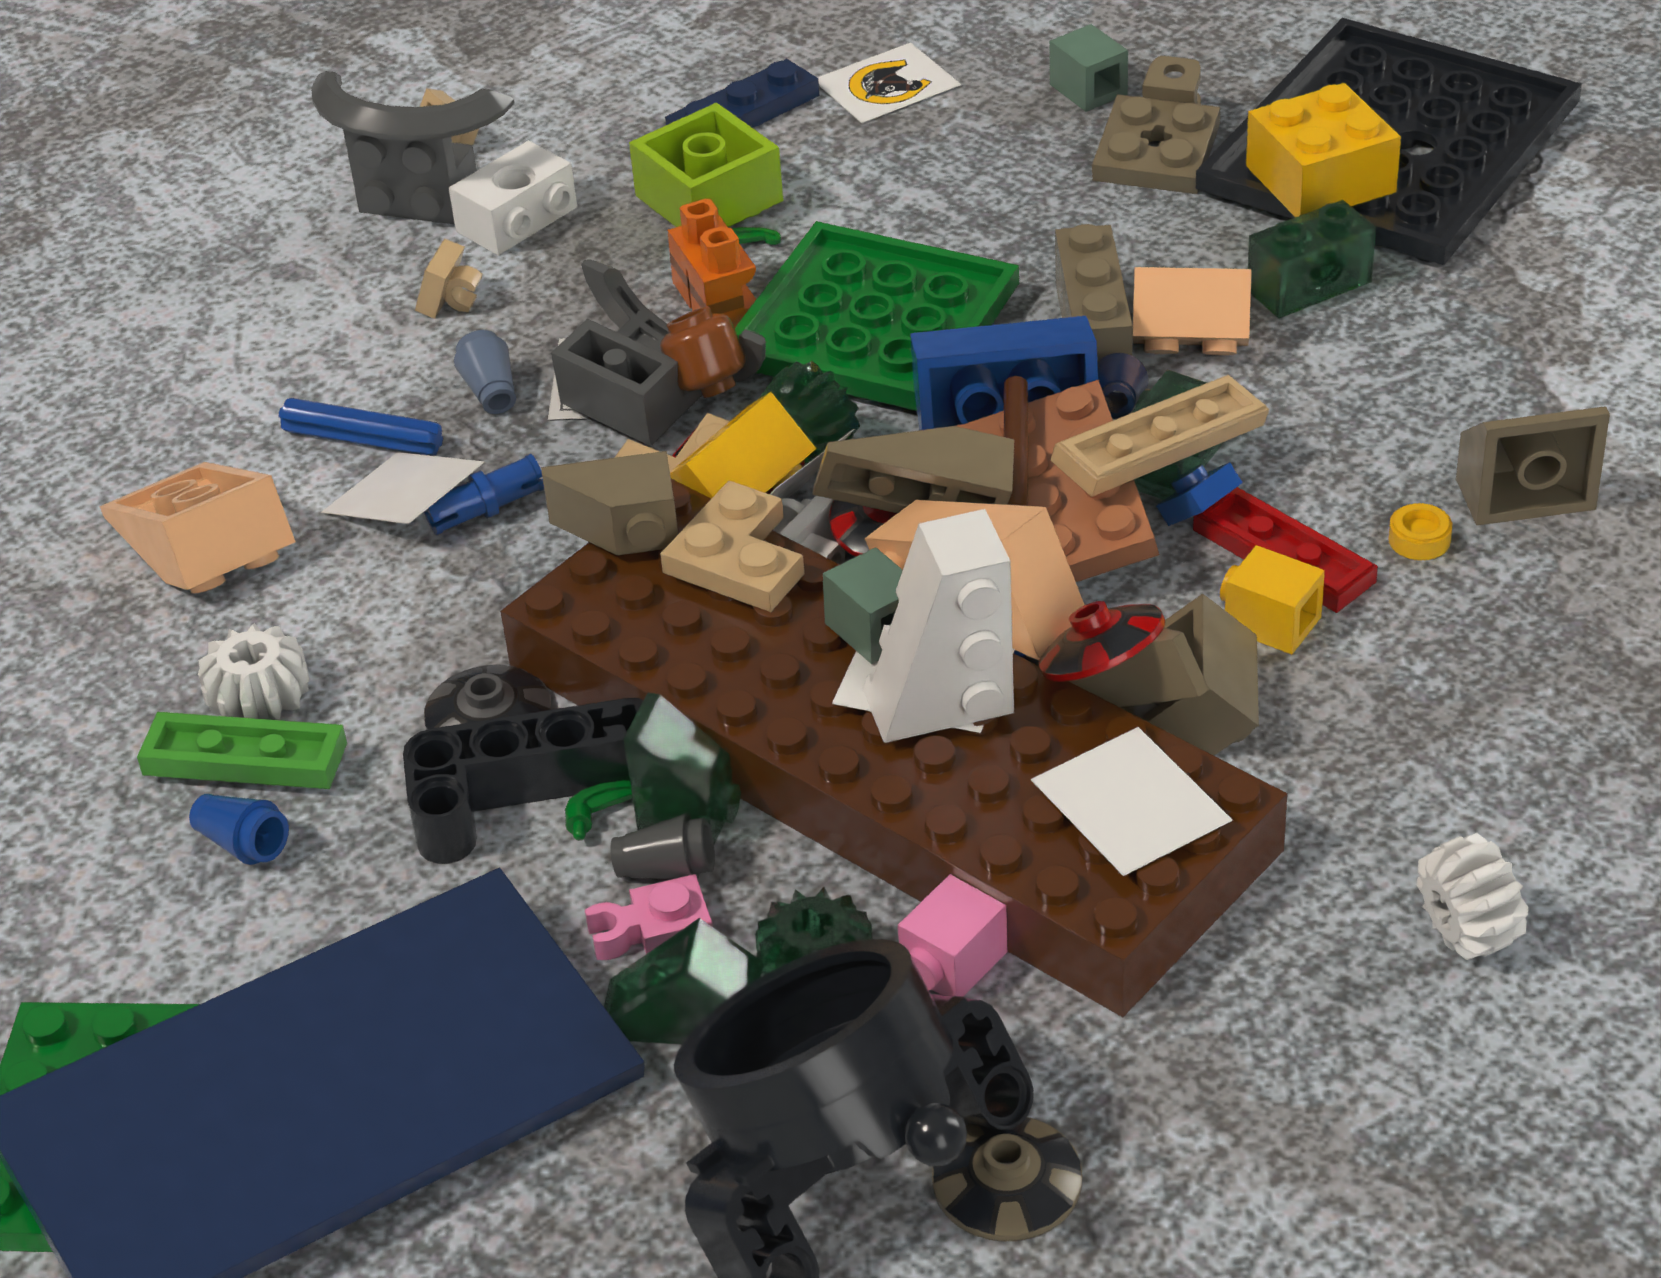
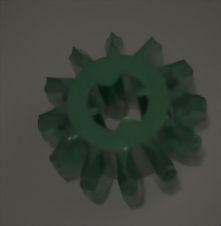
(815, 404)
(807, 927)

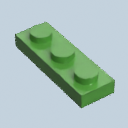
(242, 750)

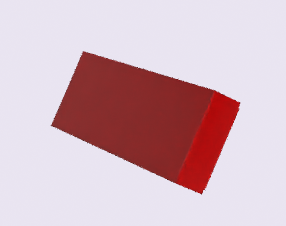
(1244, 521)

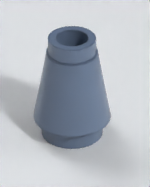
(486, 369)

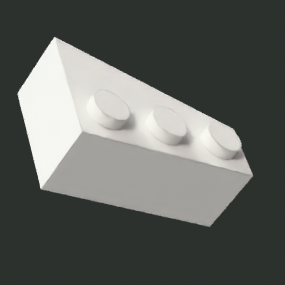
(950, 635)

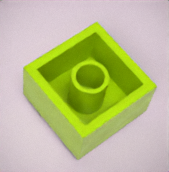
(707, 158)

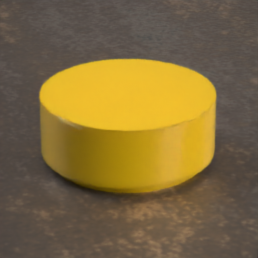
(1420, 531)

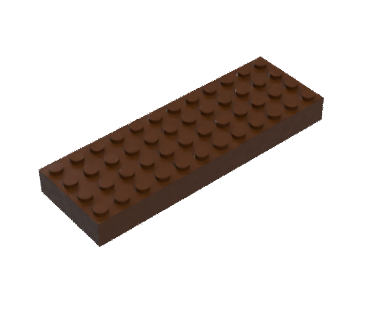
(907, 805)

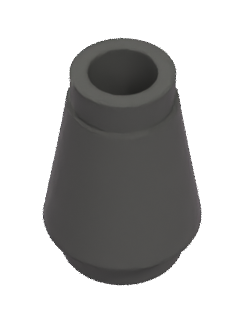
(665, 850)

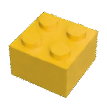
(1322, 150)

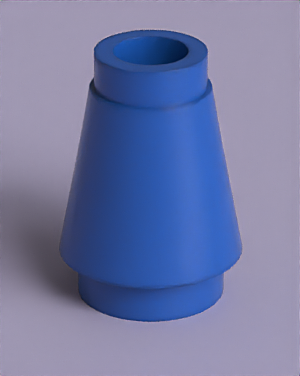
(241, 826)

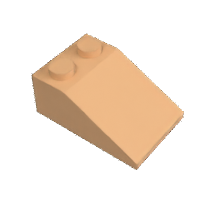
(203, 524)

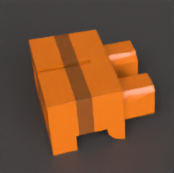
(710, 262)

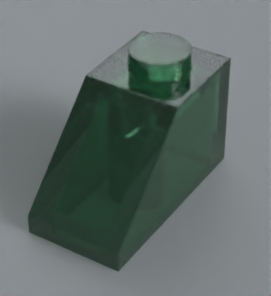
(677, 769)
(679, 984)

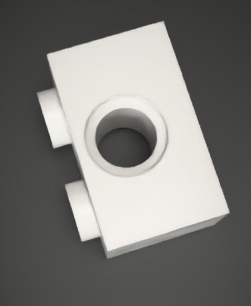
(513, 197)

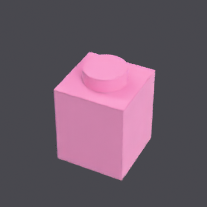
(955, 936)

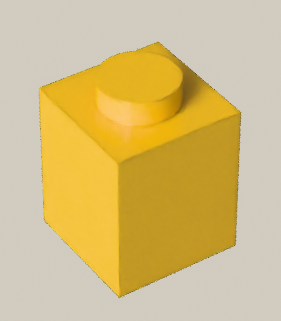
(1274, 597)

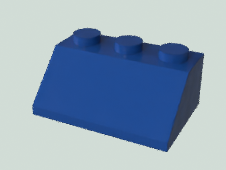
(964, 369)

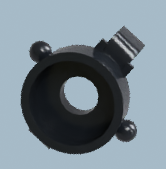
(821, 1073)

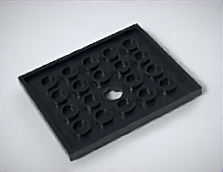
(1471, 108)

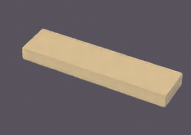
(1159, 435)

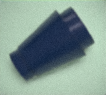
(1123, 374)

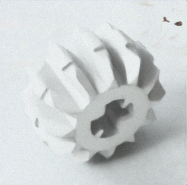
(253, 674)
(1472, 896)

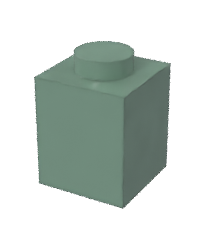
(1088, 67)
(862, 600)

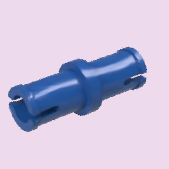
(485, 494)

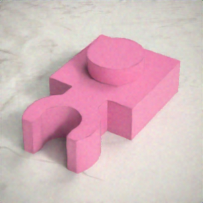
(650, 919)

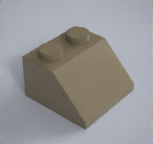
(1229, 665)

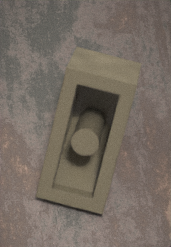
(614, 502)

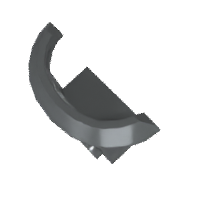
(404, 154)
(623, 373)

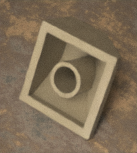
(1533, 465)

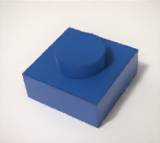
(1197, 491)

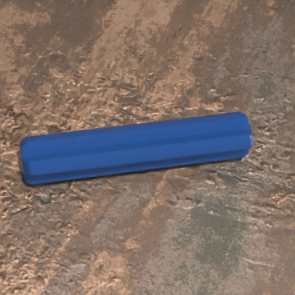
(361, 426)

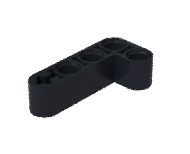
(508, 764)

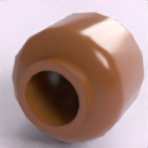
(705, 351)

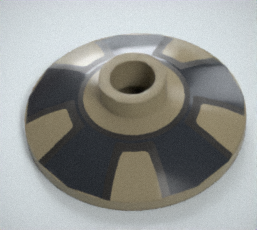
(1013, 1198)

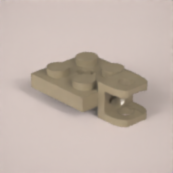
(1167, 114)

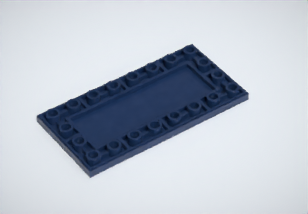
(313, 1093)

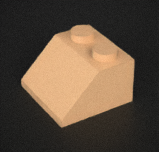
(1191, 309)

